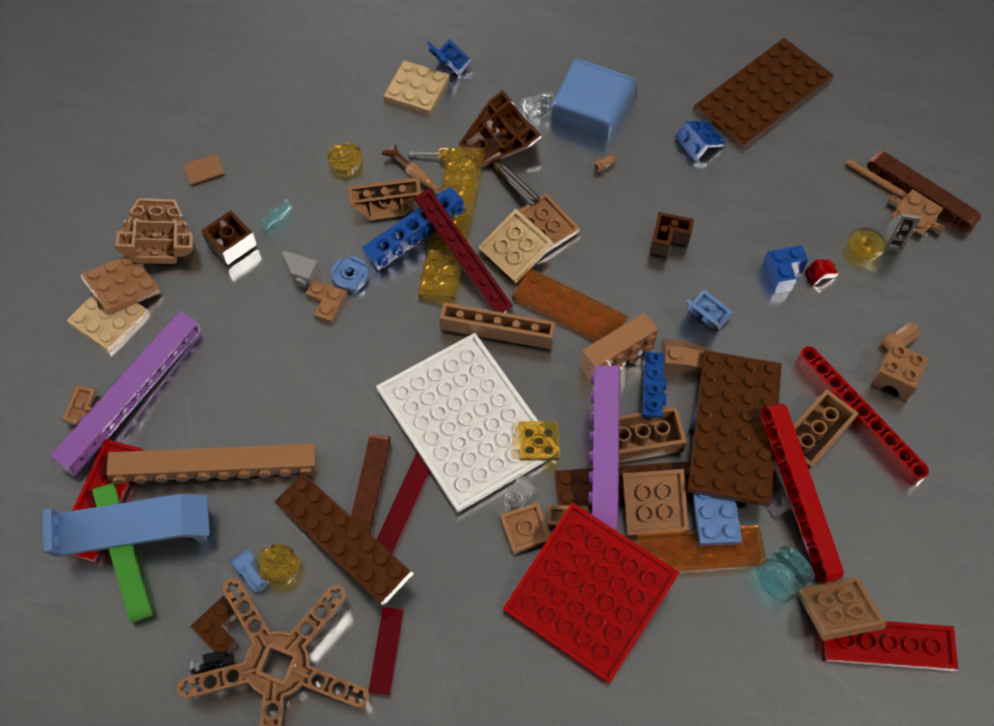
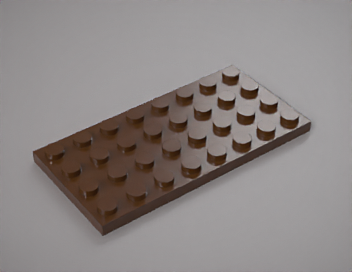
(763, 93)
(730, 440)

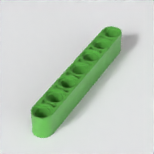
(126, 565)

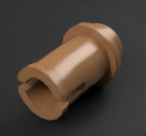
(601, 164)

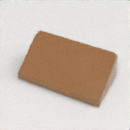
(203, 169)

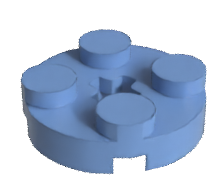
(351, 283)

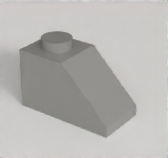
(301, 268)

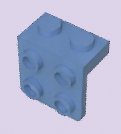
(711, 309)

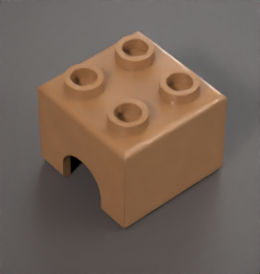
(901, 370)

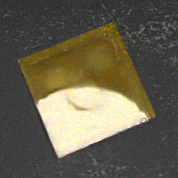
(539, 441)

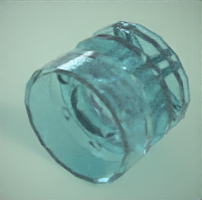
(785, 573)

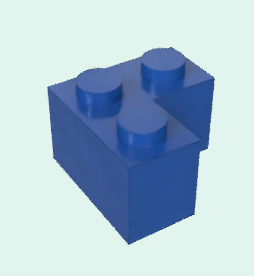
(782, 266)

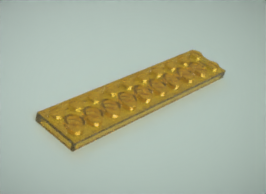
(441, 268)

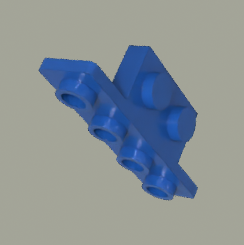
(653, 385)

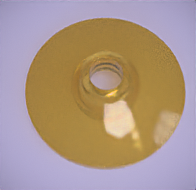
(868, 238)

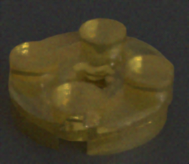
(345, 166)
(274, 573)

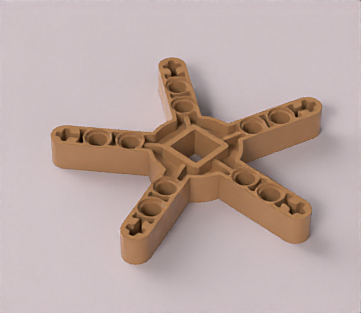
(290, 644)

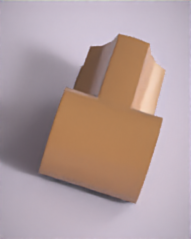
(902, 337)

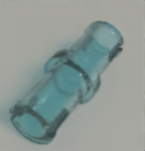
(275, 214)

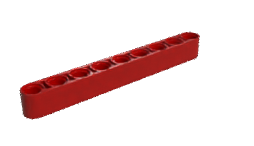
(868, 420)
(802, 493)

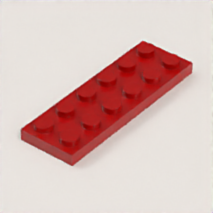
(97, 478)
(898, 646)

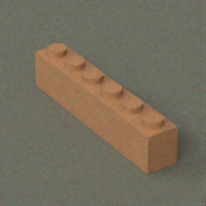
(497, 325)

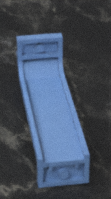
(125, 524)

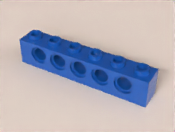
(409, 231)

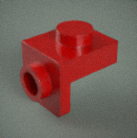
(821, 269)

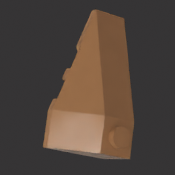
(682, 357)

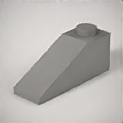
(900, 230)

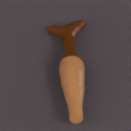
(412, 169)

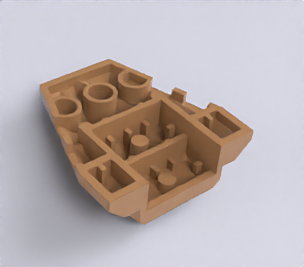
(154, 233)

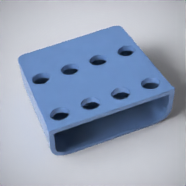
(593, 99)

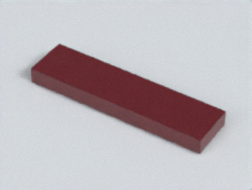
(386, 652)

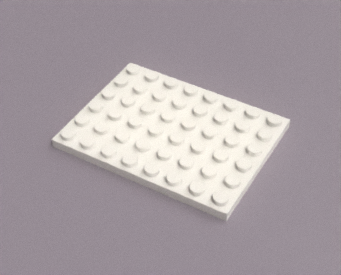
(461, 420)

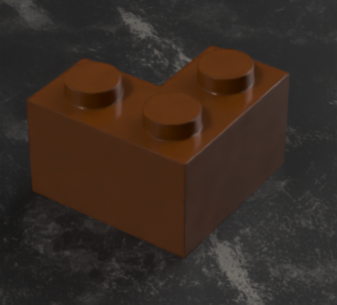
(670, 229)
(213, 627)

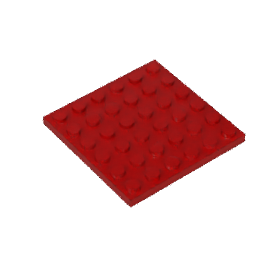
(591, 592)

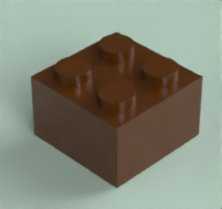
(229, 237)

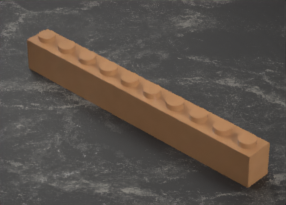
(211, 463)

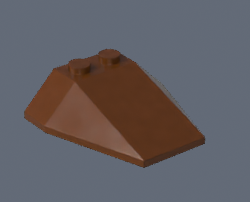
(504, 140)

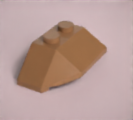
(384, 198)

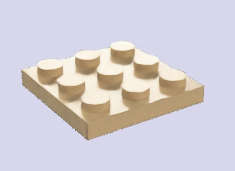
(416, 87)
(516, 245)
(105, 328)

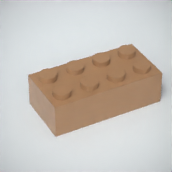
(620, 346)
(823, 426)
(650, 436)

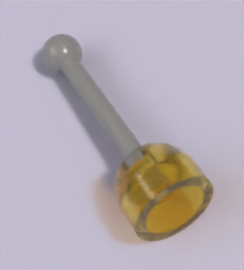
(442, 153)

